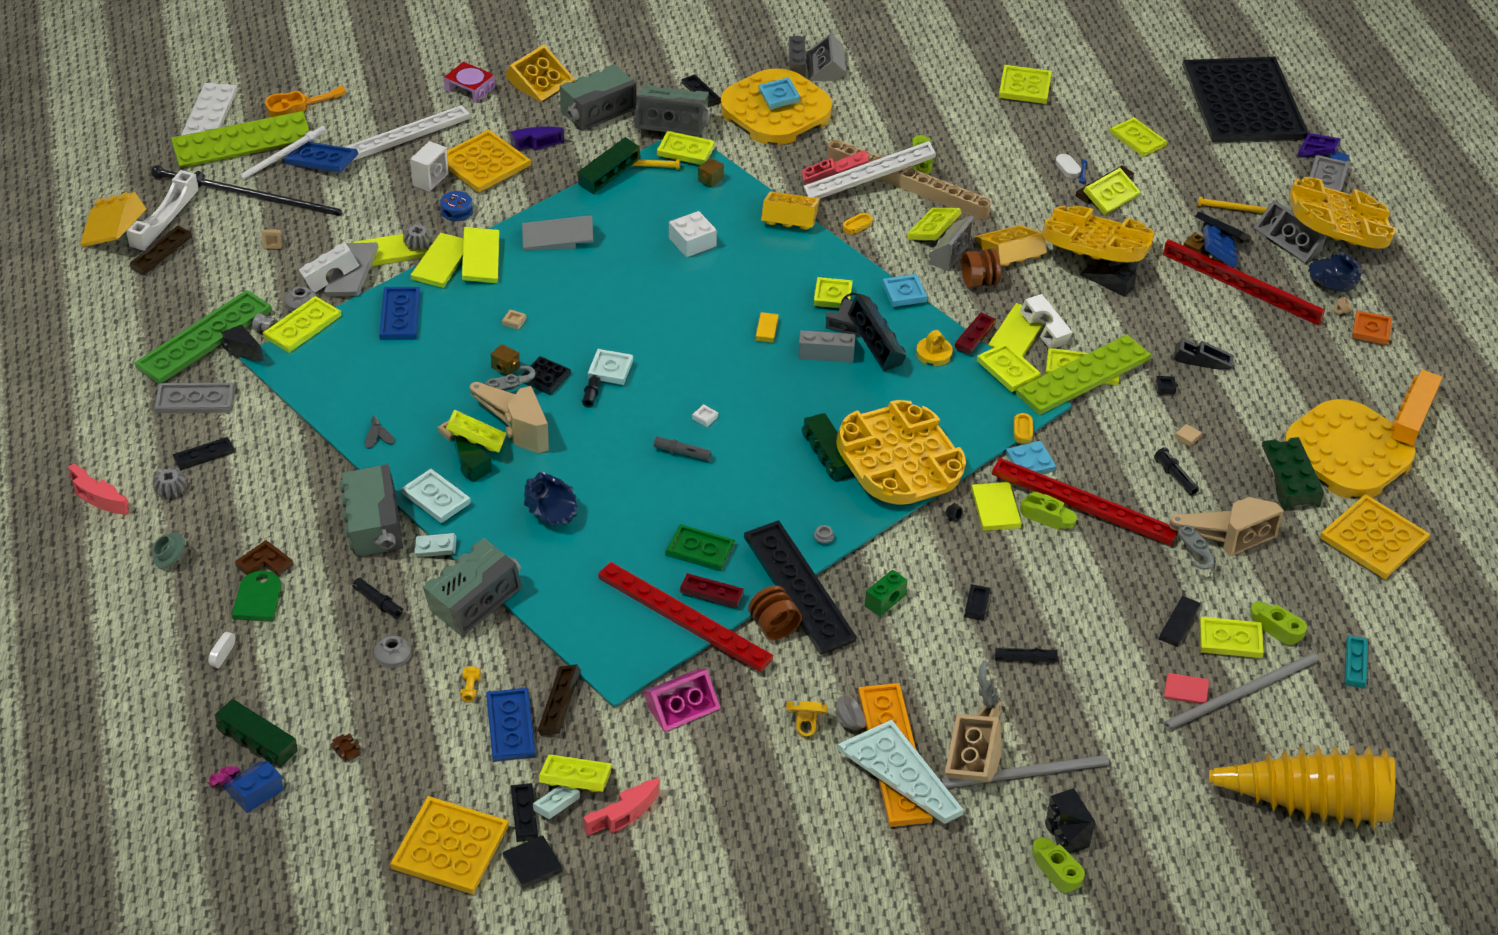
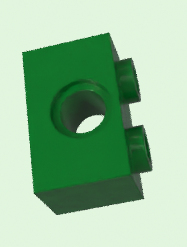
(886, 593)

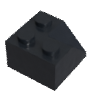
(1069, 821)

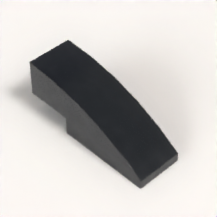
(1202, 355)

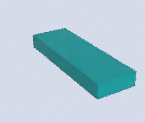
(1356, 662)

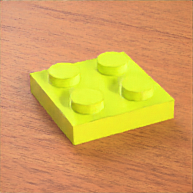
(831, 291)

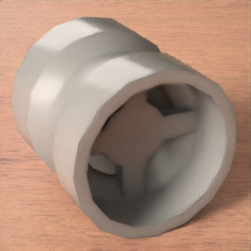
(262, 323)

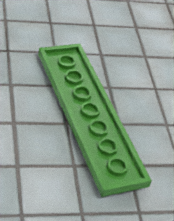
(201, 337)

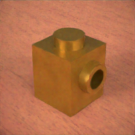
(710, 172)
(1196, 243)
(505, 360)

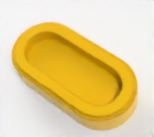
(857, 223)
(1023, 428)

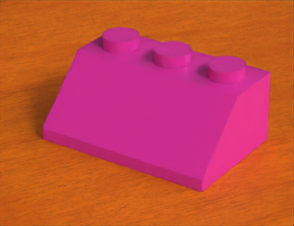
(682, 699)

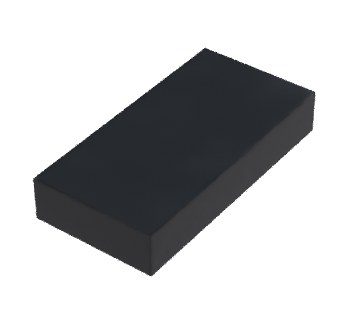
(977, 602)

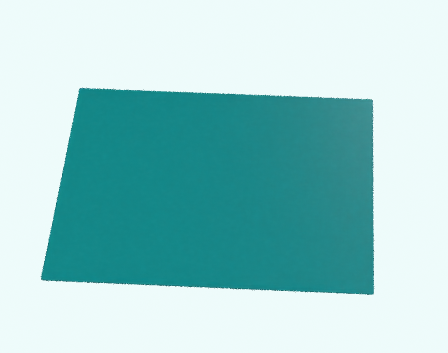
(690, 346)

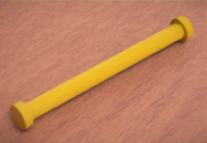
(658, 163)
(1228, 205)

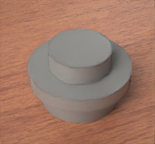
(824, 534)

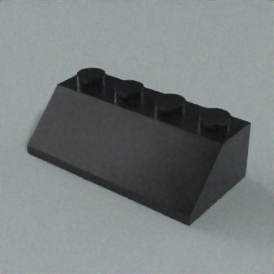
(876, 332)

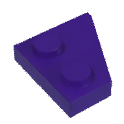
(1318, 145)

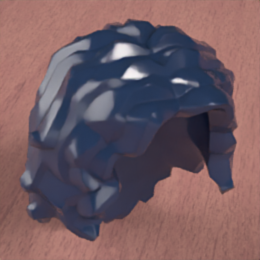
(1337, 274)
(550, 499)

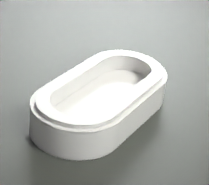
(1068, 166)
(221, 649)

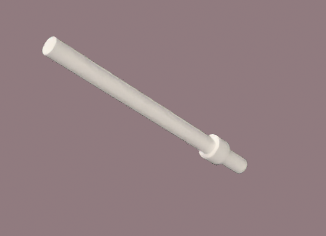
(309, 137)

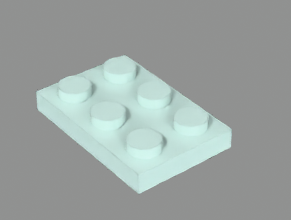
(436, 495)

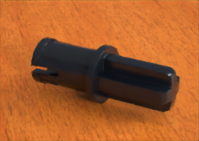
(591, 391)

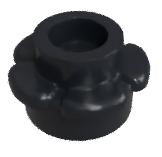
(954, 512)

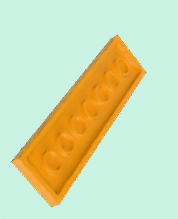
(879, 706)

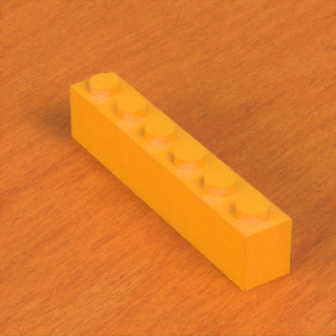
(1415, 407)

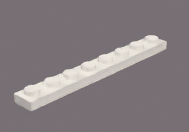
(410, 131)
(870, 171)

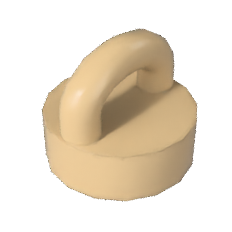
(1344, 305)

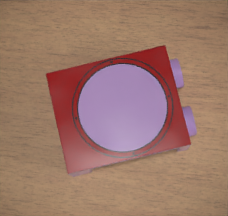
(470, 78)

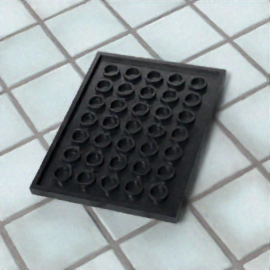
(1244, 99)

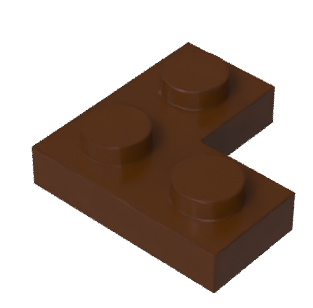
(264, 555)

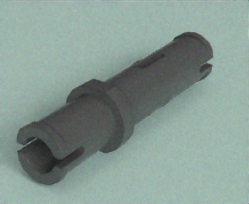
(674, 446)

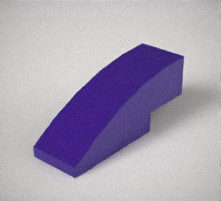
(536, 137)

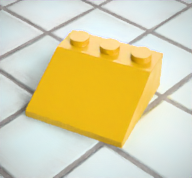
(538, 74)
(790, 210)
(111, 218)
(1014, 243)

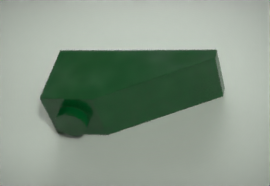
(472, 460)

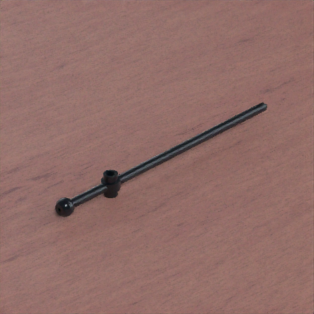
(158, 172)

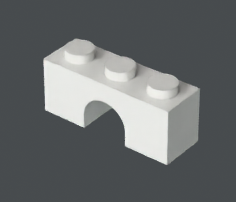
(316, 271)
(1039, 310)

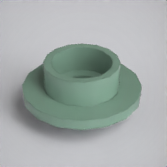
(168, 549)

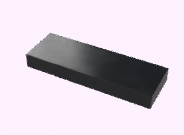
(694, 83)
(203, 453)
(1179, 621)
(523, 812)

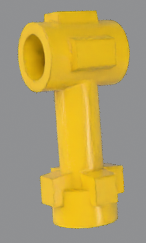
(471, 675)

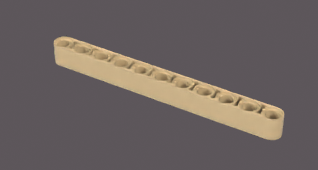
(921, 184)

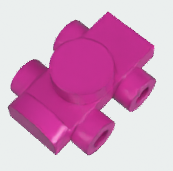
(224, 775)

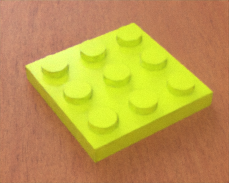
(1025, 84)

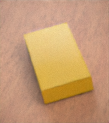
(767, 327)

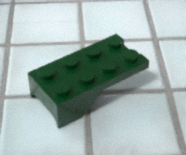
(1293, 473)

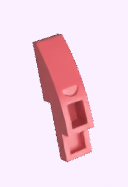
(829, 167)
(97, 493)
(631, 805)

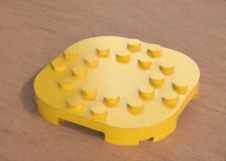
(778, 125)
(1341, 215)
(1096, 236)
(1351, 448)
(900, 453)

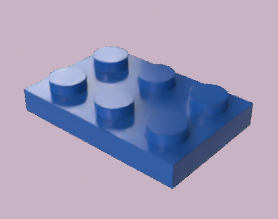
(1220, 245)

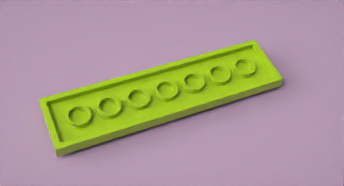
(239, 139)
(1083, 374)

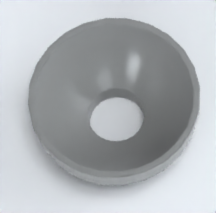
(294, 301)
(395, 656)
(849, 713)

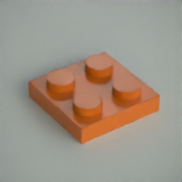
(1372, 327)

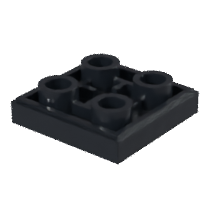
(548, 375)
(532, 862)

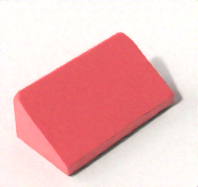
(1186, 688)

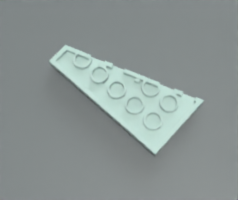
(897, 763)

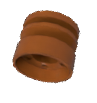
(981, 268)
(774, 612)

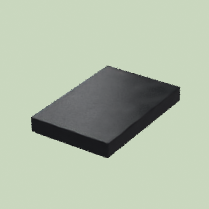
(1223, 226)

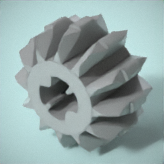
(417, 237)
(169, 482)

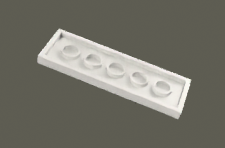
(210, 107)

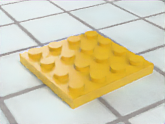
(485, 161)
(1375, 536)
(450, 845)

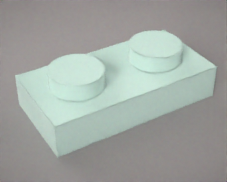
(435, 545)
(556, 801)

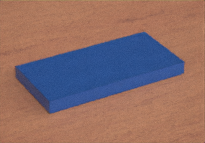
(321, 157)
(400, 313)
(510, 724)

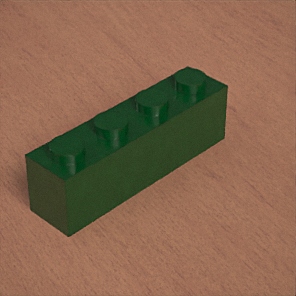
(608, 165)
(823, 440)
(256, 733)

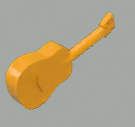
(295, 101)

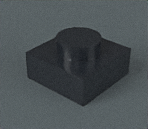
(1165, 385)

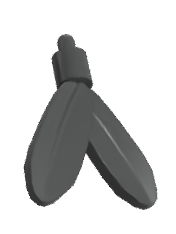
(378, 431)

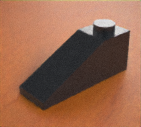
(1117, 278)
(241, 343)

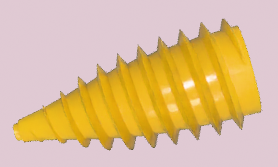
(1319, 784)

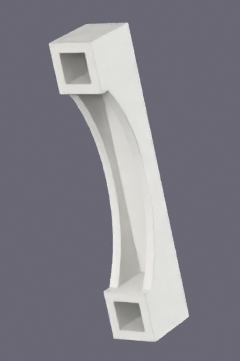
(143, 233)

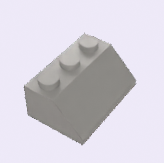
(826, 60)
(952, 244)
(826, 346)

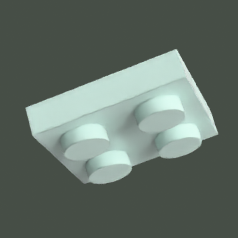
(611, 366)

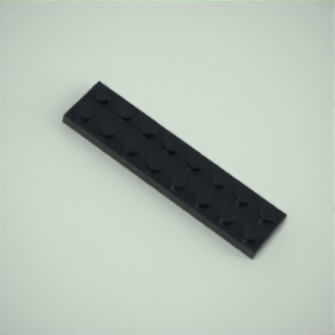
(791, 571)

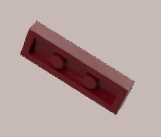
(975, 333)
(712, 590)

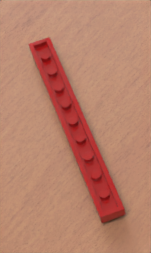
(1244, 282)
(1085, 501)
(686, 617)

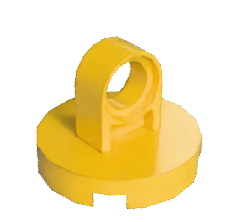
(934, 349)
(807, 712)

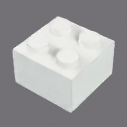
(429, 166)
(692, 234)

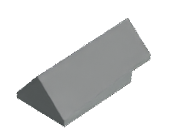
(1287, 231)
(557, 233)

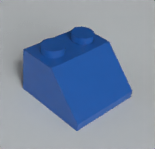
(254, 785)

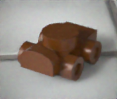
(346, 748)

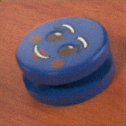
(456, 206)

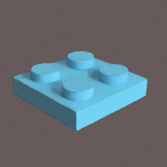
(779, 93)
(904, 290)
(1032, 456)

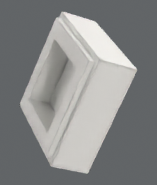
(705, 415)

